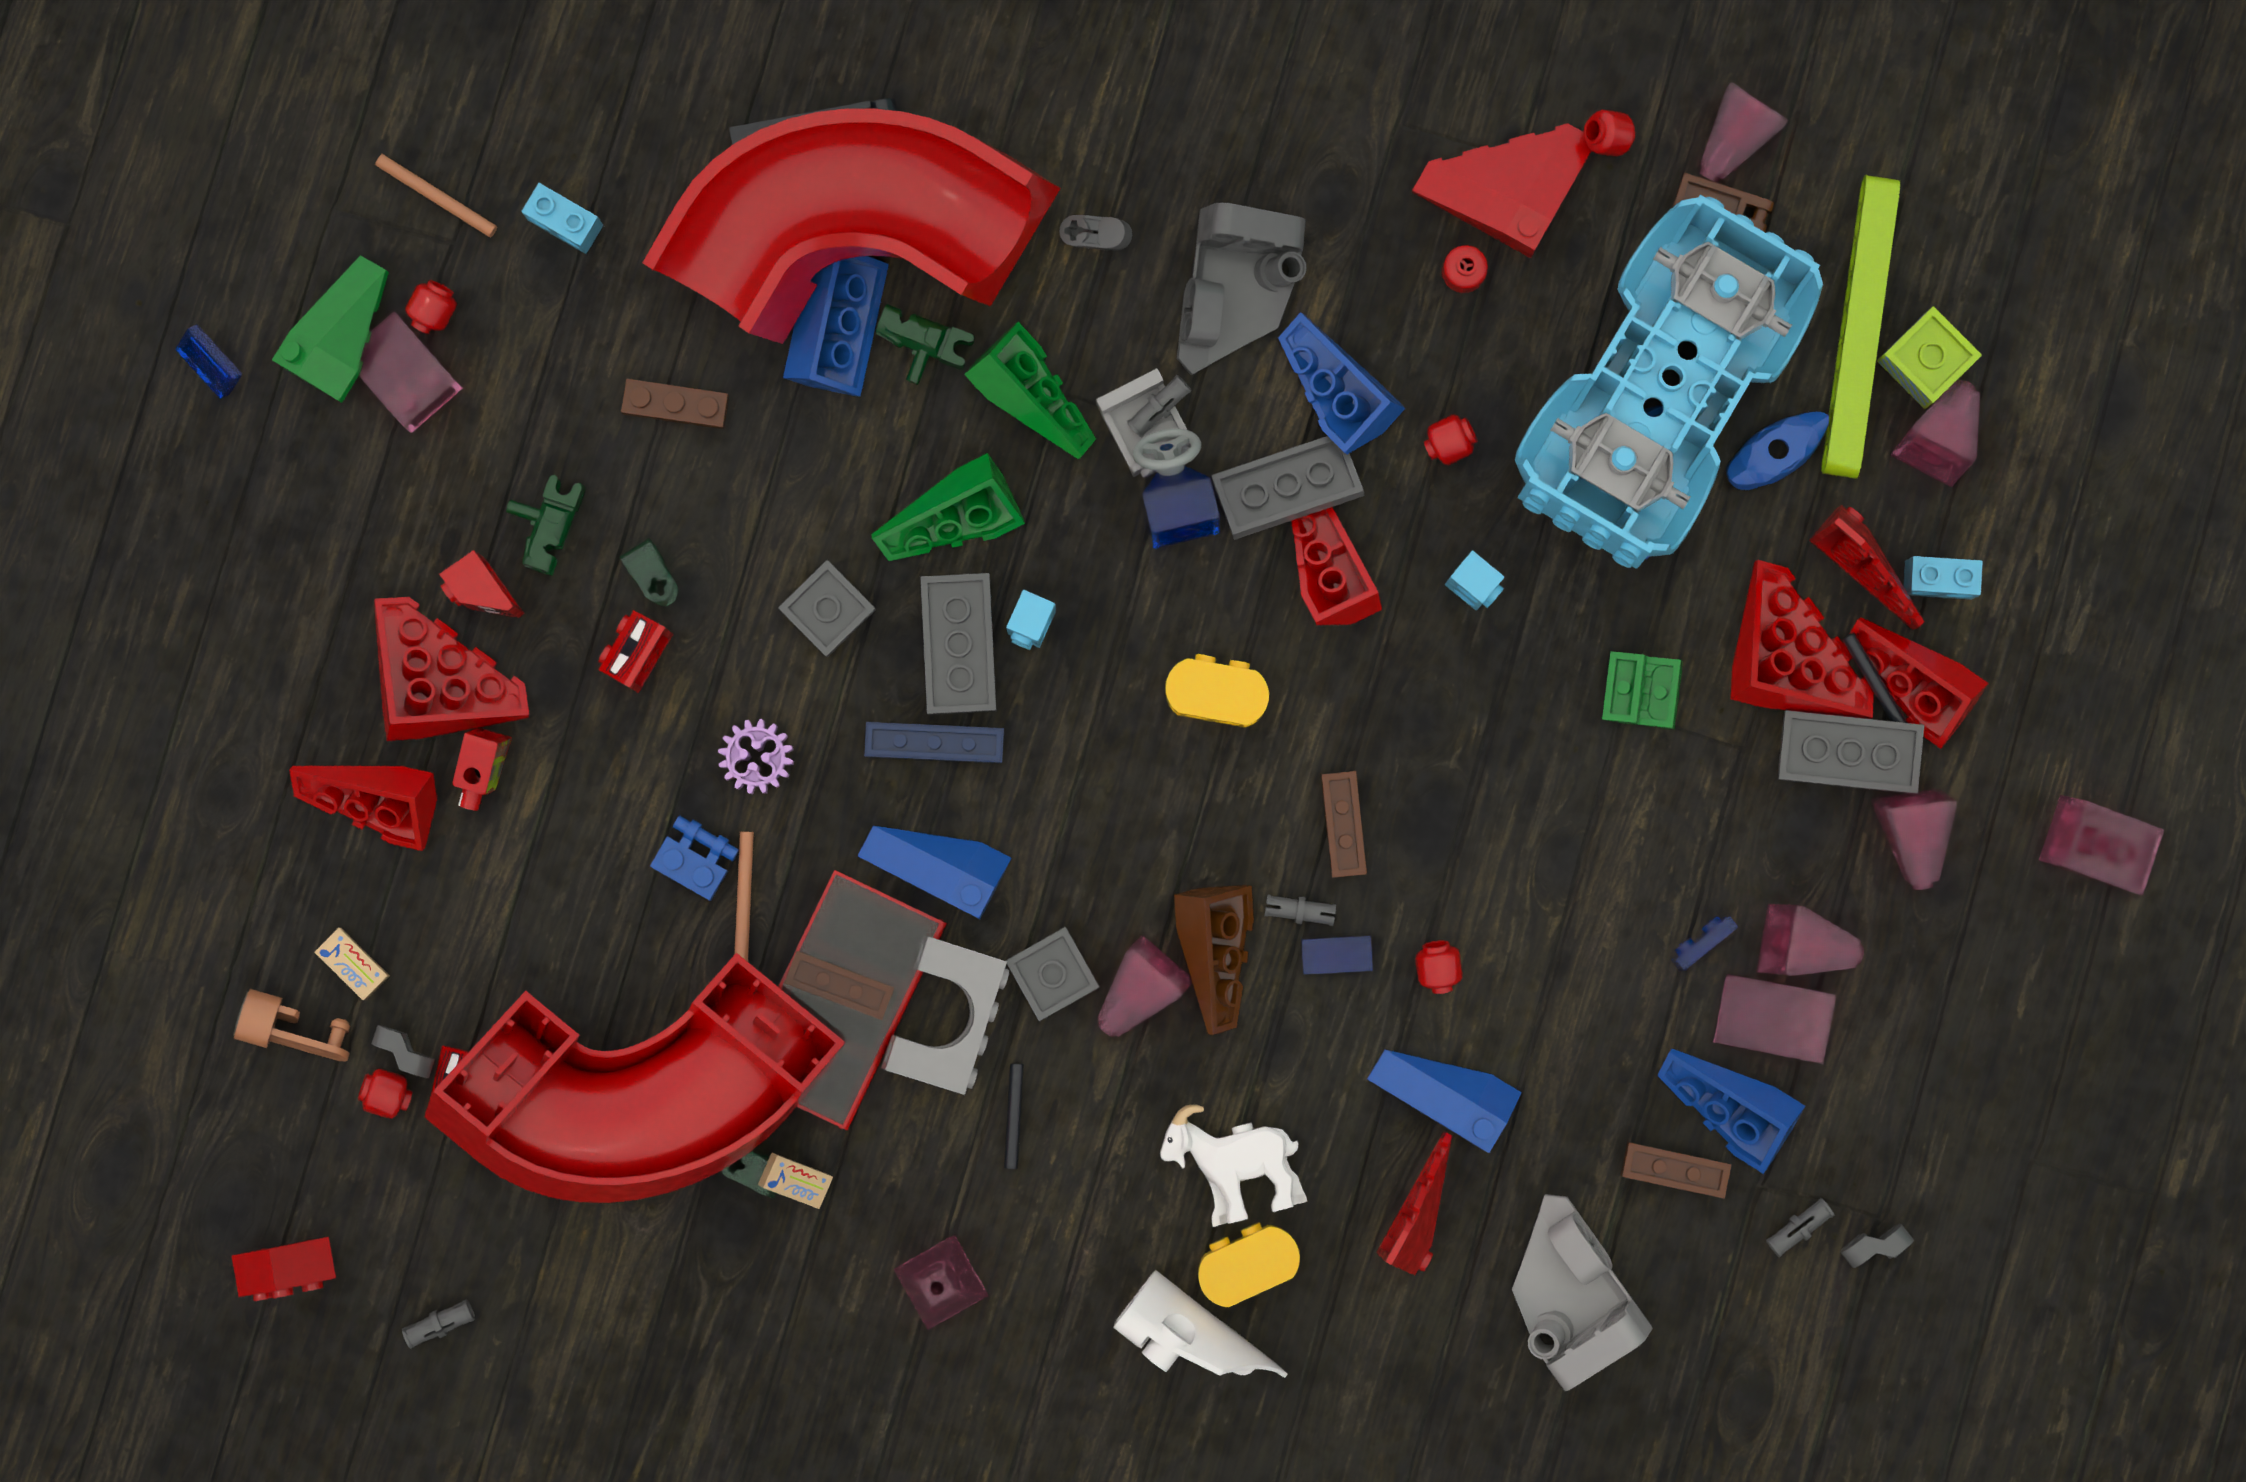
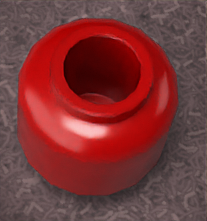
(1609, 133)
(1461, 279)
(430, 306)
(1450, 439)
(1439, 966)
(384, 1093)

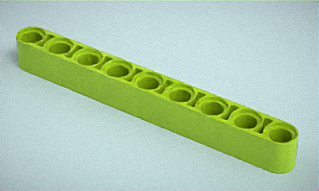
(1860, 326)

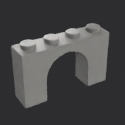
(953, 1063)

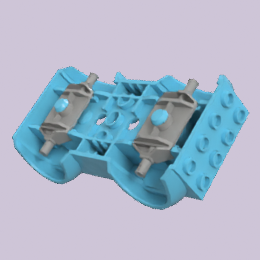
(1641, 478)

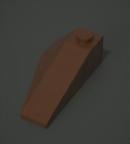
(1213, 936)

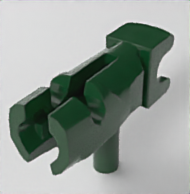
(924, 339)
(549, 522)

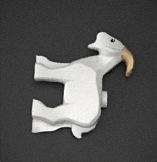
(1234, 1159)

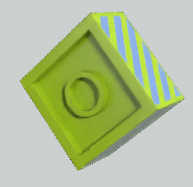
(1929, 357)

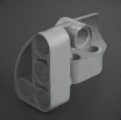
(1574, 1297)

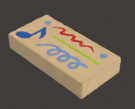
(352, 964)
(795, 1180)

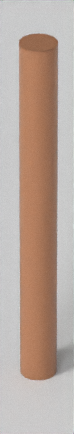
(436, 195)
(744, 894)

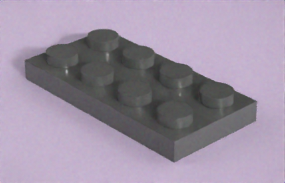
(1286, 486)
(958, 643)
(1850, 752)

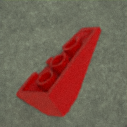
(1331, 571)
(1921, 681)
(384, 798)

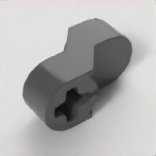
(1080, 229)
(400, 1045)
(1889, 1244)

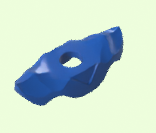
(1756, 467)

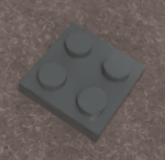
(827, 608)
(1052, 974)

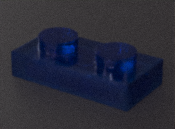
(208, 361)
(1714, 933)
(1336, 955)

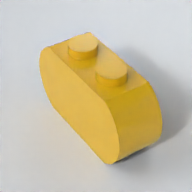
(1217, 691)
(1248, 1264)

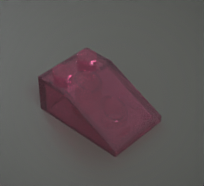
(405, 373)
(2101, 844)
(1775, 1019)

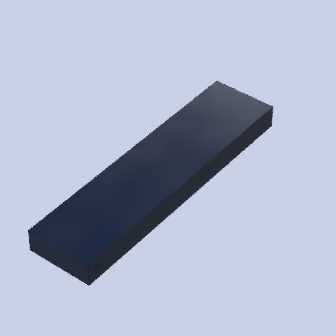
(934, 742)

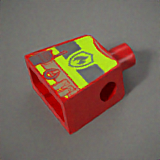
(486, 753)

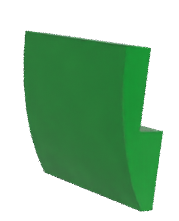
(1642, 690)

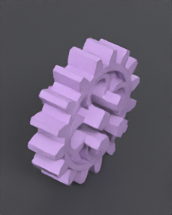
(759, 737)

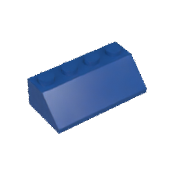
(837, 326)

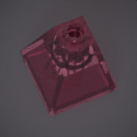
(1738, 132)
(1945, 436)
(1917, 832)
(1804, 943)
(1141, 988)
(952, 1268)

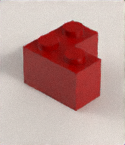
(278, 1269)

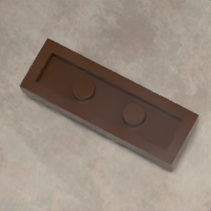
(675, 403)
(1343, 824)
(839, 985)
(1676, 1170)

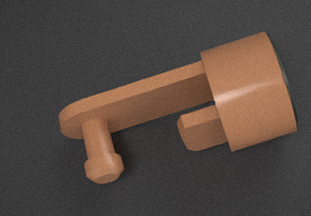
(258, 1020)

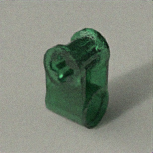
(648, 569)
(751, 1174)

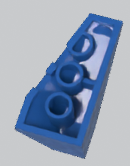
(1343, 394)
(946, 867)
(1456, 1097)
(1741, 1109)

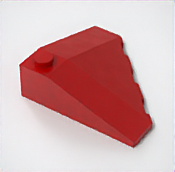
(1508, 187)
(1859, 555)
(1788, 657)
(435, 681)
(1414, 1226)

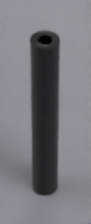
(1873, 678)
(1013, 1116)

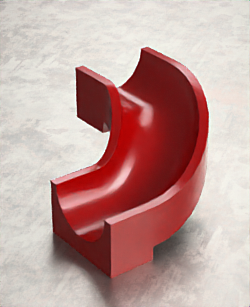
(841, 190)
(640, 1115)

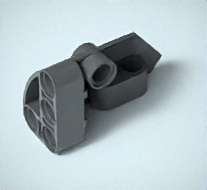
(1237, 280)

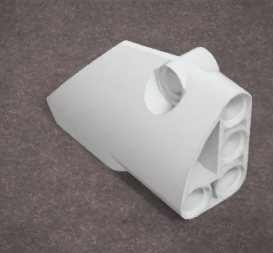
(1186, 1330)

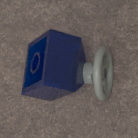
(1178, 499)

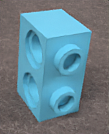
(562, 218)
(1943, 577)
(1476, 581)
(1030, 620)

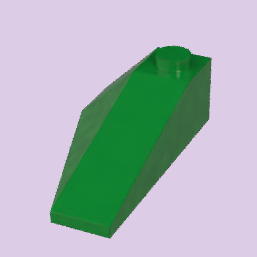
(332, 334)
(1021, 384)
(961, 507)

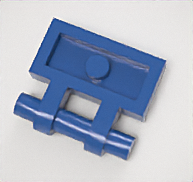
(690, 868)

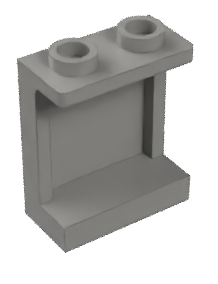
(1123, 404)

